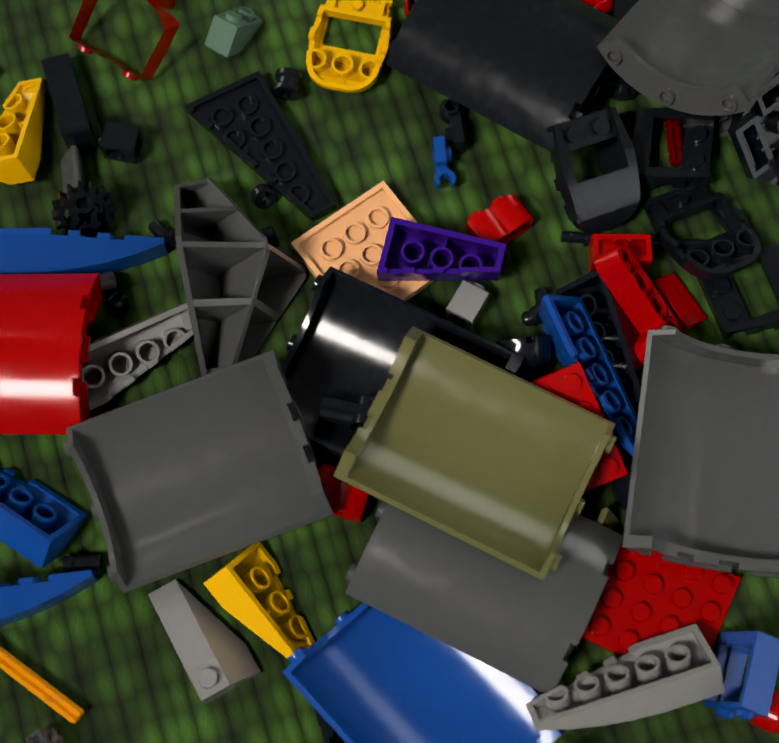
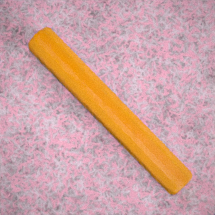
(40, 687)

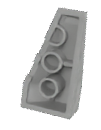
(207, 647)

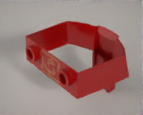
(169, 24)

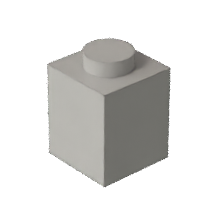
(467, 305)

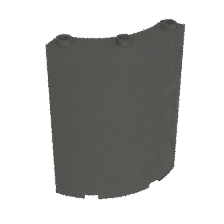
(697, 52)
(706, 457)
(198, 471)
(482, 601)

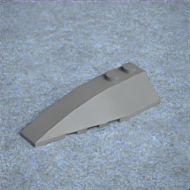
(131, 351)
(642, 683)

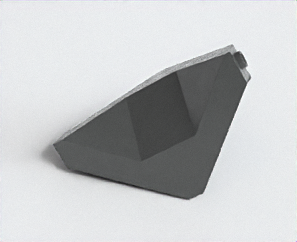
(229, 275)

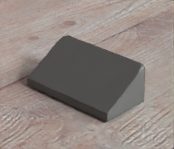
(72, 168)

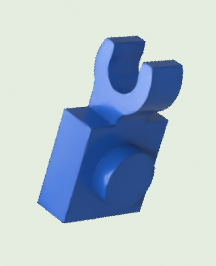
(441, 158)

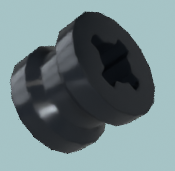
(287, 83)

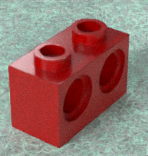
(638, 244)

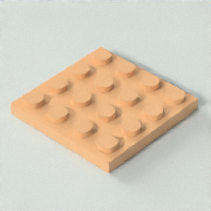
(355, 240)

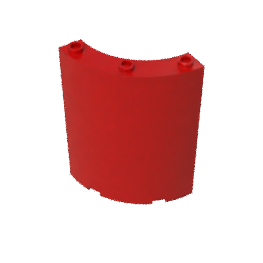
(44, 350)

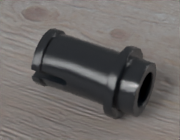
(75, 563)

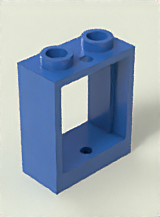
(759, 677)

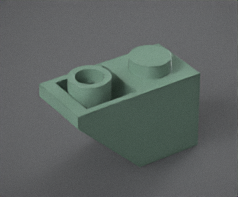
(232, 31)

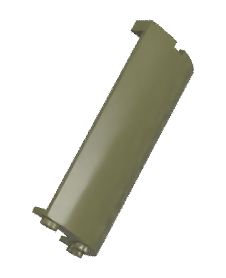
(477, 452)

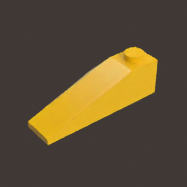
(22, 132)
(255, 596)

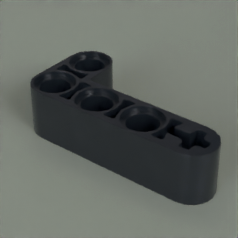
(69, 103)

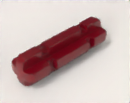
(674, 141)

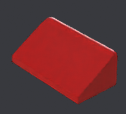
(680, 302)

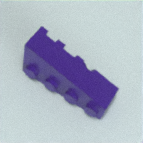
(437, 254)

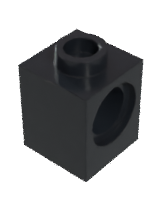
(121, 142)

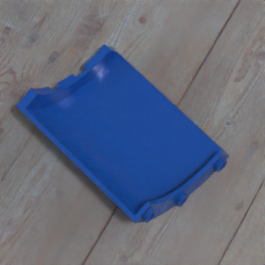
(402, 686)

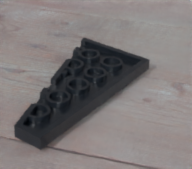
(258, 132)

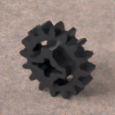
(83, 209)

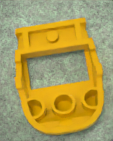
(344, 68)

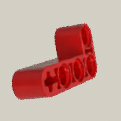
(634, 294)

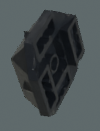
(757, 136)

